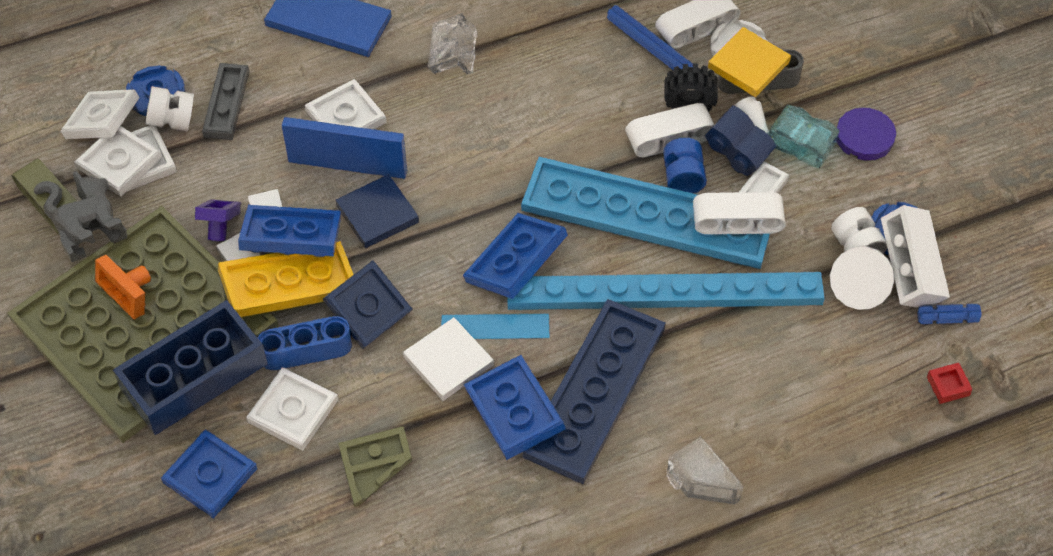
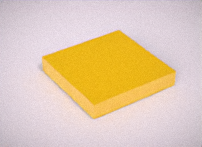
(749, 61)

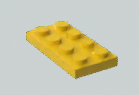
(282, 280)

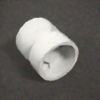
(169, 108)
(858, 229)

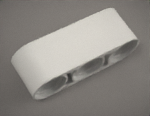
(695, 21)
(652, 132)
(739, 213)

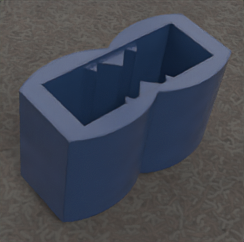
(740, 141)

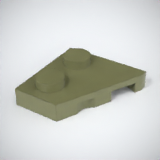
(373, 461)

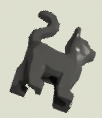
(79, 219)

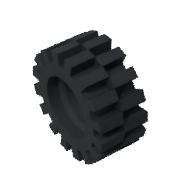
(681, 80)

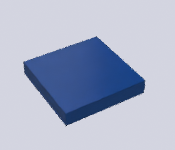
(209, 473)

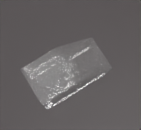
(703, 474)

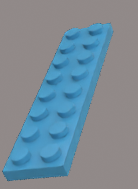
(632, 210)

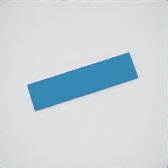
(503, 325)

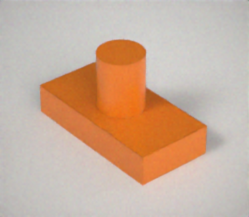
(123, 286)

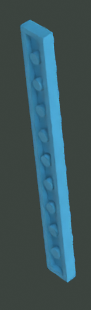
(670, 290)

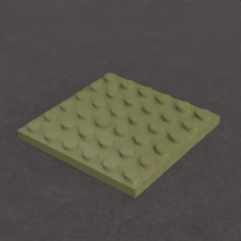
(91, 334)

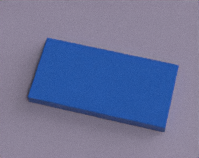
(338, 23)
(345, 147)

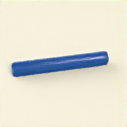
(646, 38)

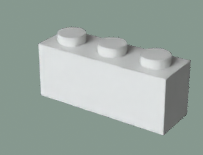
(915, 257)

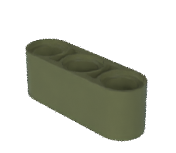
(29, 177)

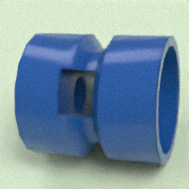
(684, 165)

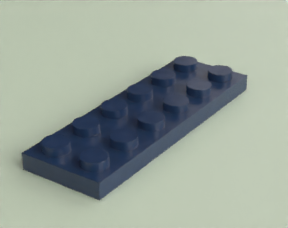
(597, 389)

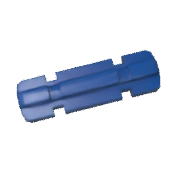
(949, 313)

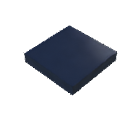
(377, 211)
(368, 304)

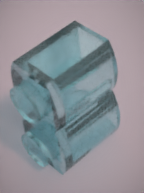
(803, 135)

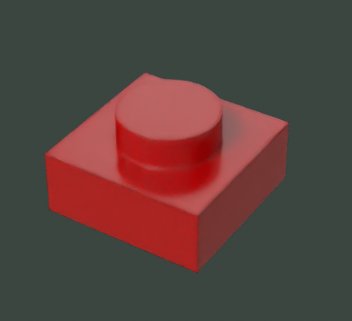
(949, 383)

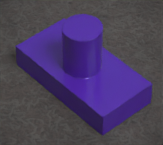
(217, 214)

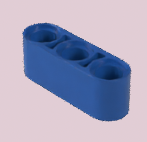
(317, 332)

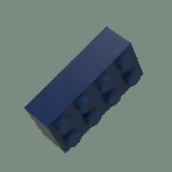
(190, 367)

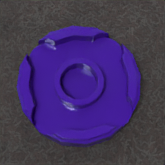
(866, 133)

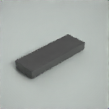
(225, 101)

